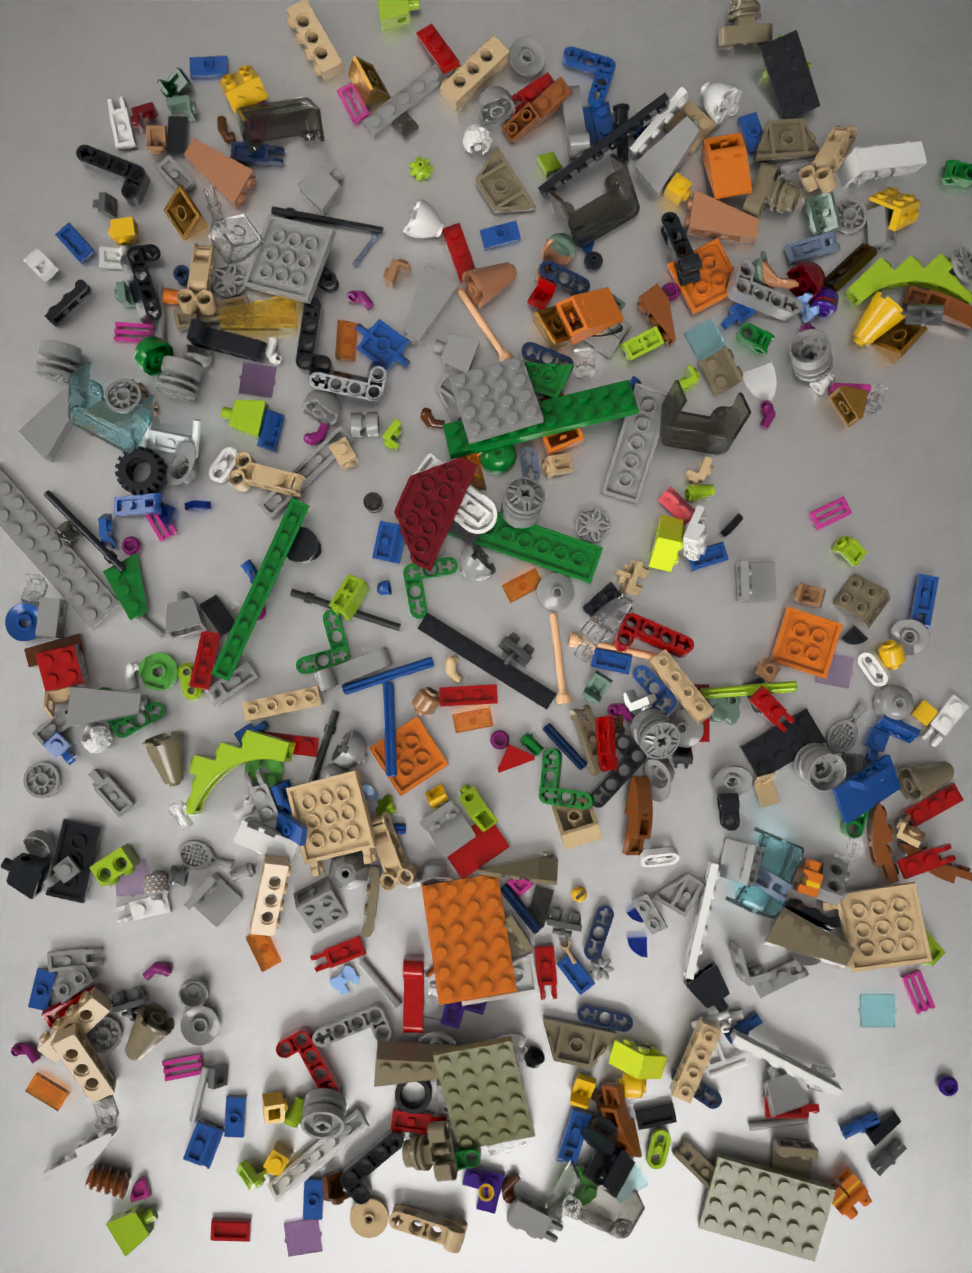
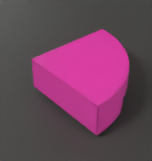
(520, 886)
(140, 1190)

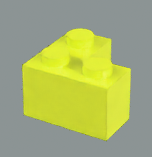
(667, 543)
(638, 1060)

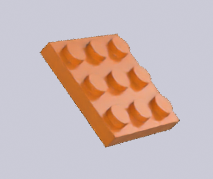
(714, 278)
(806, 642)
(416, 756)

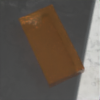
(47, 1091)

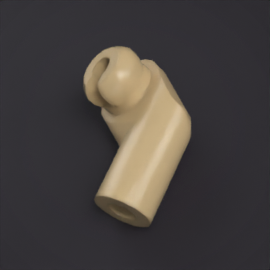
(450, 668)

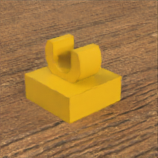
(437, 796)

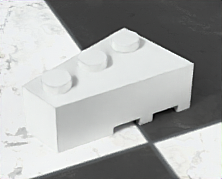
(264, 839)

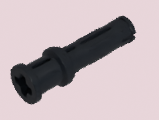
(621, 116)

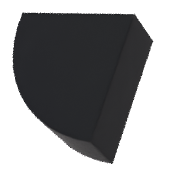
(732, 525)
(853, 636)

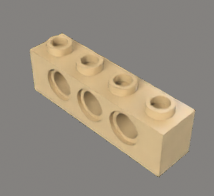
(301, 14)
(457, 96)
(681, 687)
(282, 703)
(267, 923)
(98, 1006)
(695, 1059)
(84, 1063)

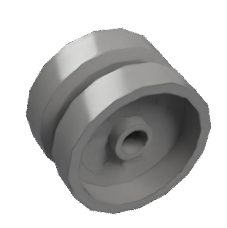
(323, 1113)

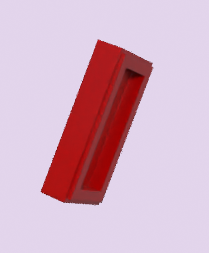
(231, 1229)

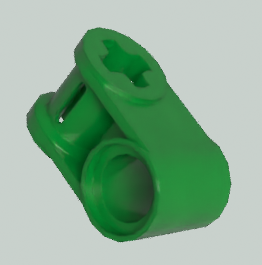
(957, 174)
(756, 338)
(859, 824)
(463, 1160)

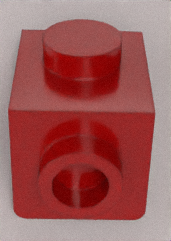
(542, 294)

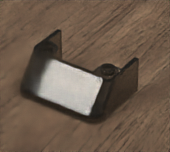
(279, 121)
(603, 213)
(701, 432)
(567, 1210)

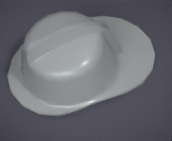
(183, 465)
(660, 778)
(431, 873)

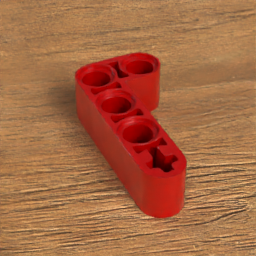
(655, 639)
(413, 994)
(312, 1064)

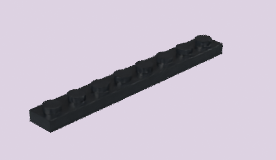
(610, 142)
(487, 661)

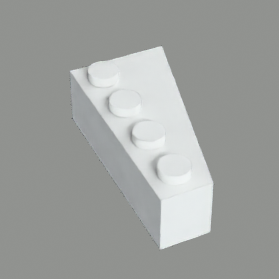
(881, 162)

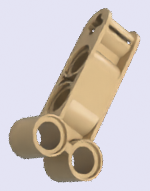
(828, 160)
(199, 282)
(264, 477)
(391, 854)
(451, 1233)

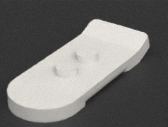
(476, 512)

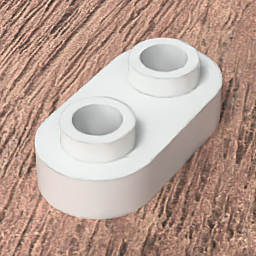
(222, 464)
(873, 667)
(659, 857)

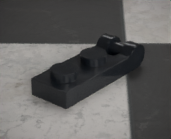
(69, 302)
(812, 915)

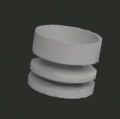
(811, 355)
(58, 360)
(179, 378)
(522, 502)
(655, 733)
(820, 767)

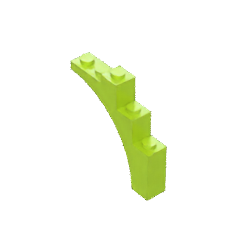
(883, 277)
(211, 770)

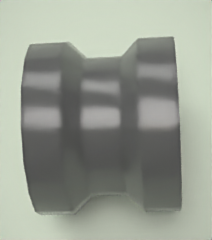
(178, 875)

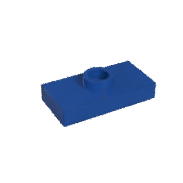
(208, 67)
(751, 131)
(500, 235)
(75, 243)
(270, 430)
(714, 554)
(611, 661)
(897, 729)
(291, 828)
(576, 974)
(42, 989)
(235, 1116)
(313, 1199)

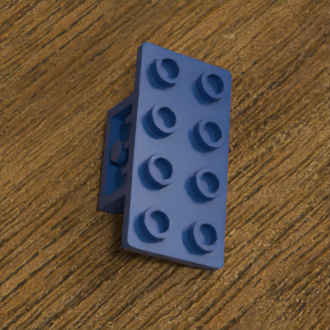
(866, 788)

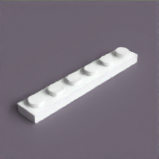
(700, 928)
(791, 1066)
(317, 1157)

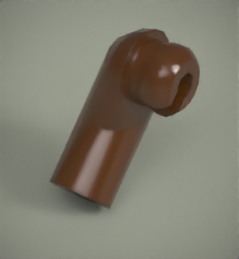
(222, 129)
(430, 421)
(508, 1187)

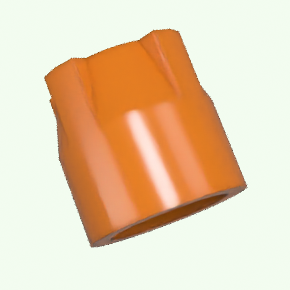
(170, 296)

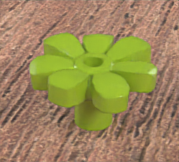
(421, 169)
(385, 805)

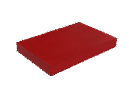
(478, 850)

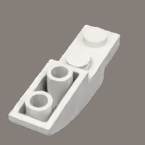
(82, 1157)

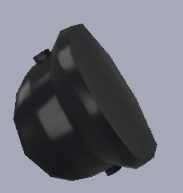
(305, 547)
(601, 1135)

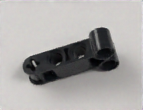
(680, 249)

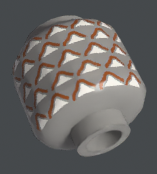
(156, 884)

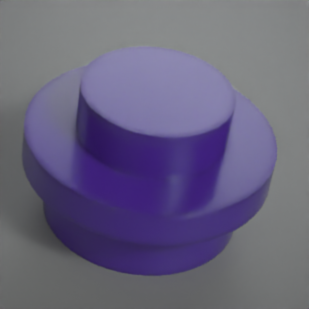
(948, 1085)

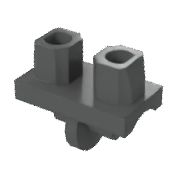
(924, 314)
(513, 652)
(572, 923)
(120, 1003)

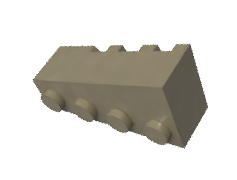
(806, 939)
(405, 1062)

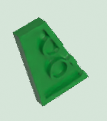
(548, 378)
(129, 587)

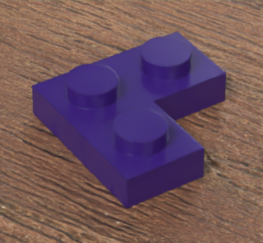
(454, 1011)
(480, 1175)

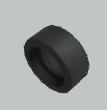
(413, 1108)

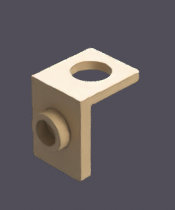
(55, 697)
(766, 790)

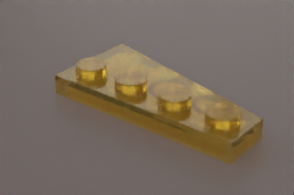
(264, 315)

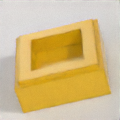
(924, 712)

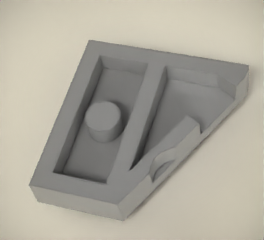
(447, 397)
(680, 894)

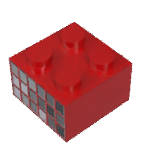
(62, 666)

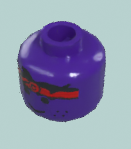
(827, 302)

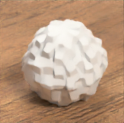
(477, 136)
(96, 738)

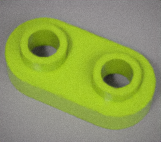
(185, 681)
(658, 1147)

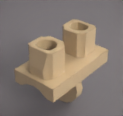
(629, 577)

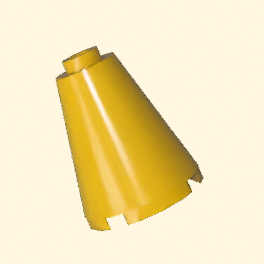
(877, 320)

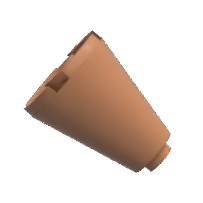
(488, 282)

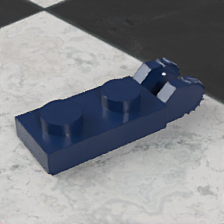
(258, 157)

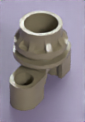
(745, 31)
(765, 190)
(432, 1150)

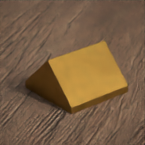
(367, 82)
(184, 214)
(551, 328)
(899, 340)
(849, 403)

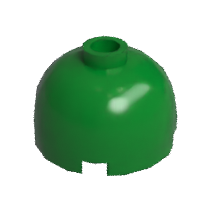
(150, 354)
(498, 460)

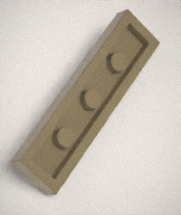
(183, 320)

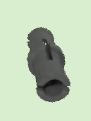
(889, 1157)

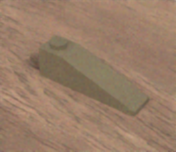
(537, 868)

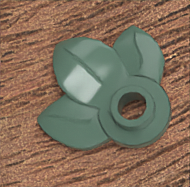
(725, 710)

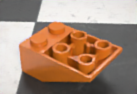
(727, 165)
(588, 314)
(561, 441)

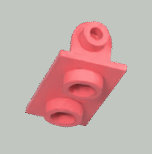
(677, 505)

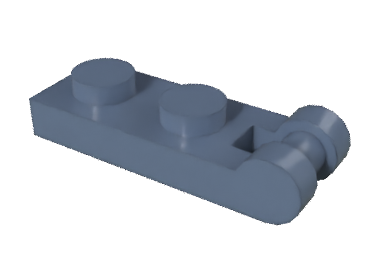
(811, 247)
(767, 882)

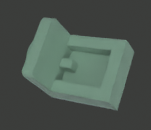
(181, 104)
(123, 294)
(596, 687)

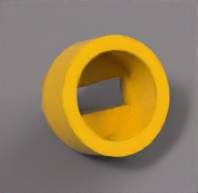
(575, 891)
(490, 1192)

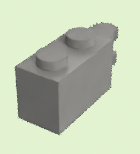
(532, 1219)

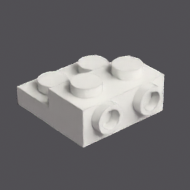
(695, 535)

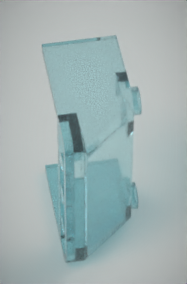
(92, 414)
(781, 859)

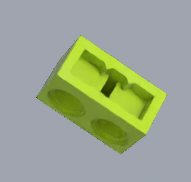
(114, 864)

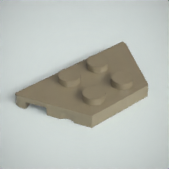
(786, 140)
(502, 186)
(576, 1042)

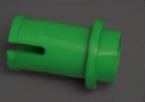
(531, 744)

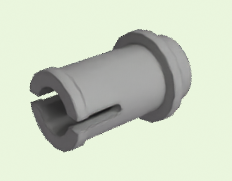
(242, 872)

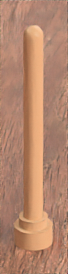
(503, 354)
(575, 640)
(563, 695)

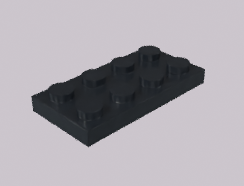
(789, 75)
(777, 748)
(81, 843)

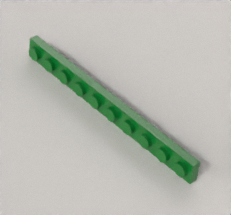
(260, 589)

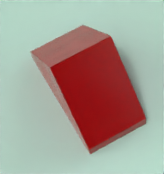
(514, 757)

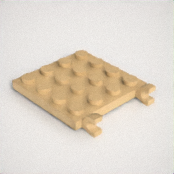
(335, 819)
(883, 927)

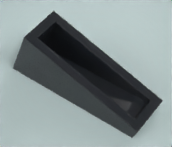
(881, 1130)

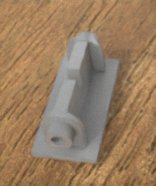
(649, 913)
(73, 983)

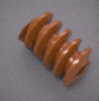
(108, 1181)

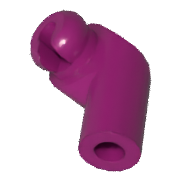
(357, 296)
(768, 414)
(318, 436)
(620, 709)
(158, 968)
(25, 1049)

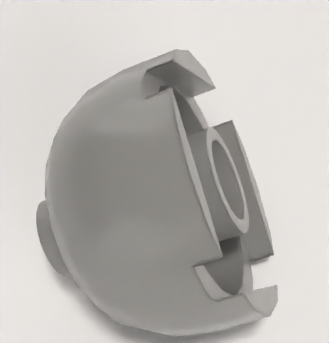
(495, 106)
(322, 406)
(475, 563)
(893, 702)
(351, 751)

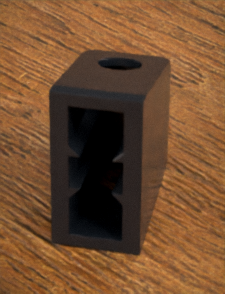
(27, 873)
(709, 987)

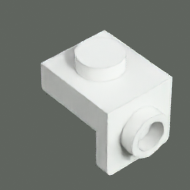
(110, 257)
(41, 265)
(634, 703)

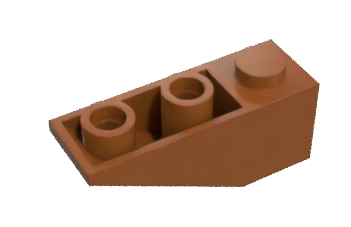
(657, 308)

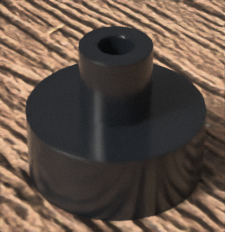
(593, 261)
(534, 1057)

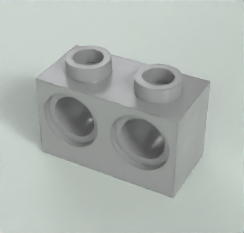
(833, 881)

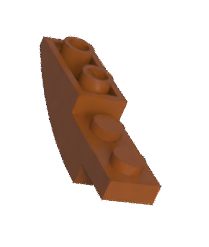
(538, 111)
(955, 311)
(640, 812)
(879, 834)
(944, 872)
(616, 1110)

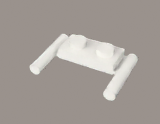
(169, 441)
(717, 1063)

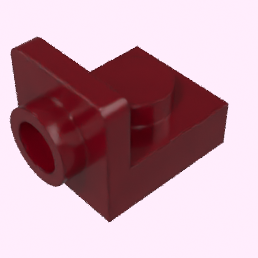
(143, 113)

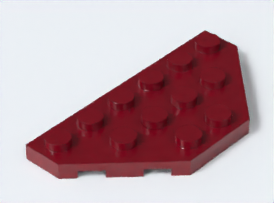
(431, 506)

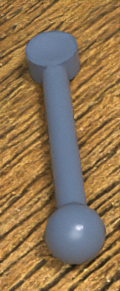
(374, 237)

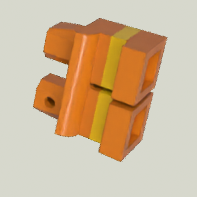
(810, 879)
(855, 1192)

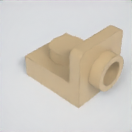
(557, 465)
(909, 833)

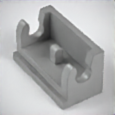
(877, 226)
(51, 617)

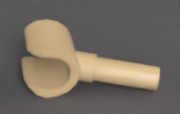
(568, 950)

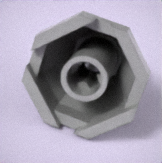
(354, 865)

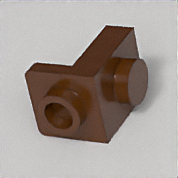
(333, 1189)

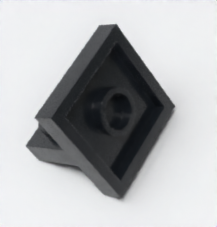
(609, 1171)

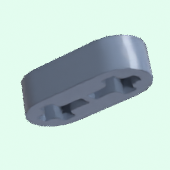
(534, 463)

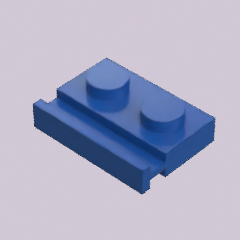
(598, 122)
(388, 543)
(203, 1144)

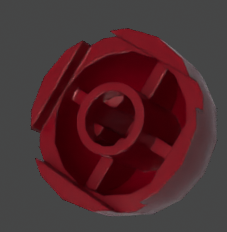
(810, 278)

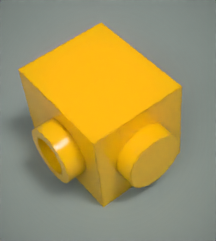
(678, 189)
(124, 231)
(274, 1107)
(277, 1159)

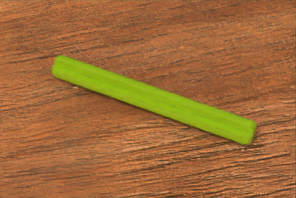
(746, 690)

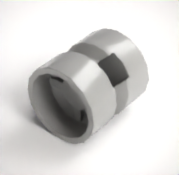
(365, 424)

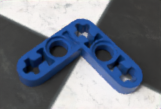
(599, 72)
(663, 692)

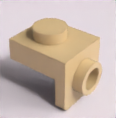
(343, 453)
(704, 469)

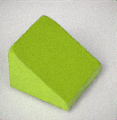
(549, 163)

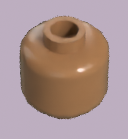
(426, 701)

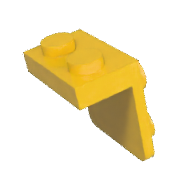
(243, 87)
(904, 206)

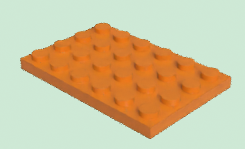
(468, 939)

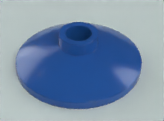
(15, 622)

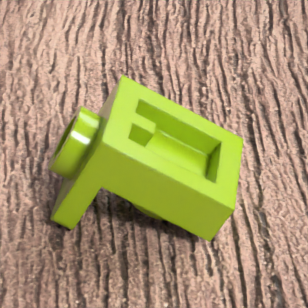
(692, 380)
(392, 432)
(849, 549)
(248, 1175)

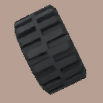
(128, 464)

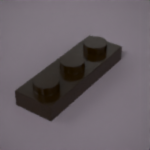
(850, 266)

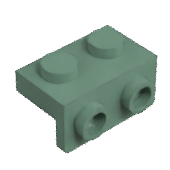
(822, 213)

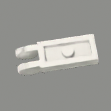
(121, 124)
(945, 719)
(145, 908)

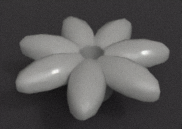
(598, 968)

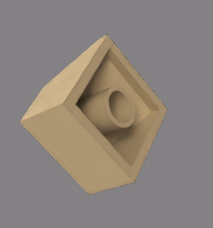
(576, 825)

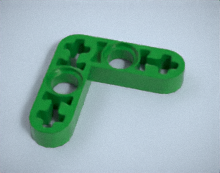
(417, 581)
(335, 647)
(116, 723)
(553, 786)

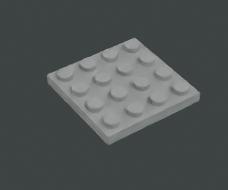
(289, 259)
(495, 399)

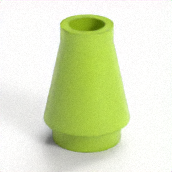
(696, 492)
(294, 1112)

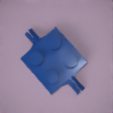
(382, 344)

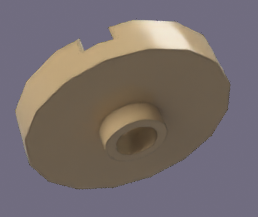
(373, 1208)

